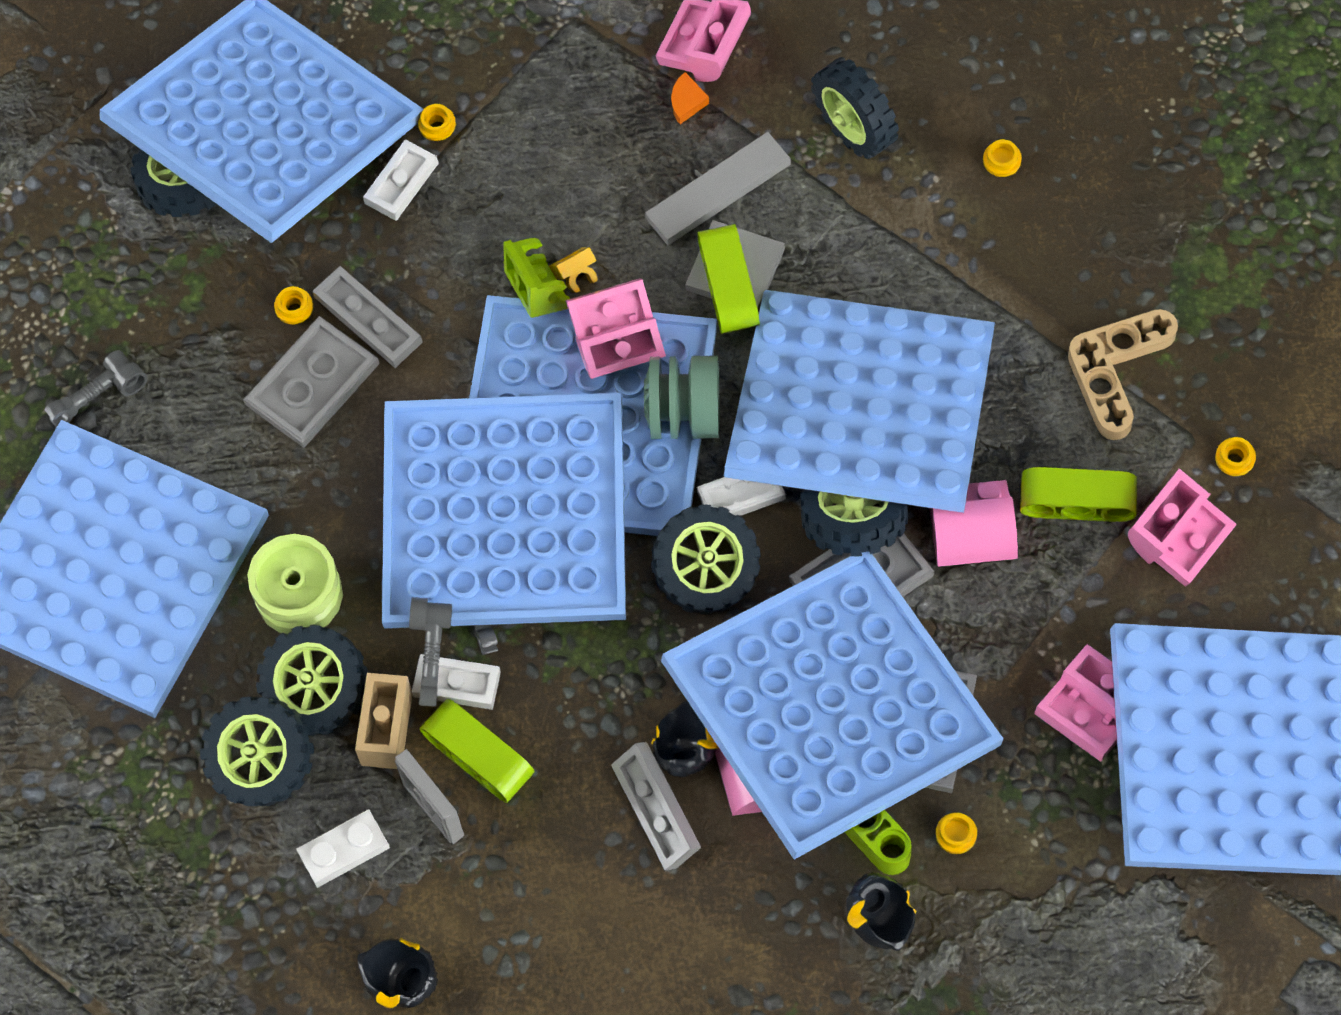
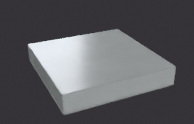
(761, 258)
(429, 797)

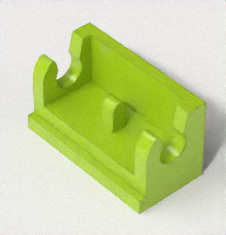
(533, 278)

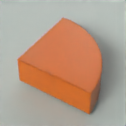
(687, 98)

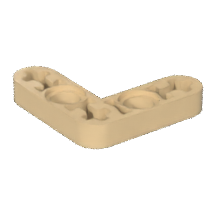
(1106, 355)

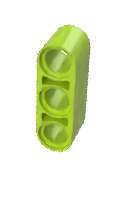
(728, 278)
(1078, 494)
(477, 750)
(882, 833)

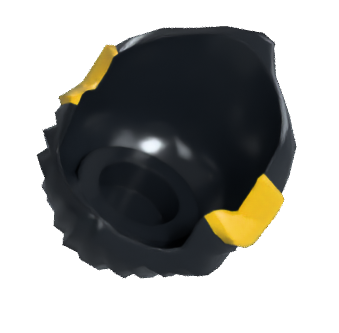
(683, 742)
(881, 911)
(398, 973)

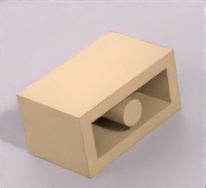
(383, 720)

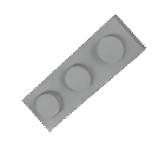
(367, 316)
(656, 806)

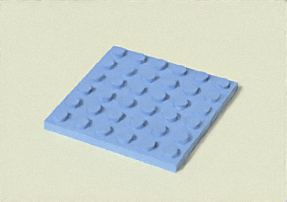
(262, 116)
(543, 358)
(861, 401)
(505, 509)
(116, 566)
(831, 702)
(1228, 748)

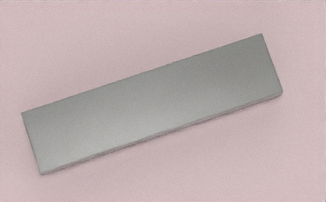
(717, 188)

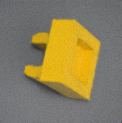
(573, 265)

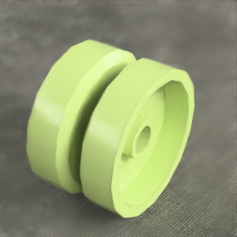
(295, 583)

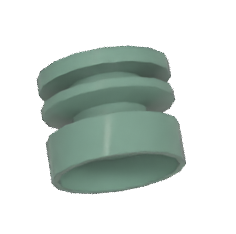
(683, 397)

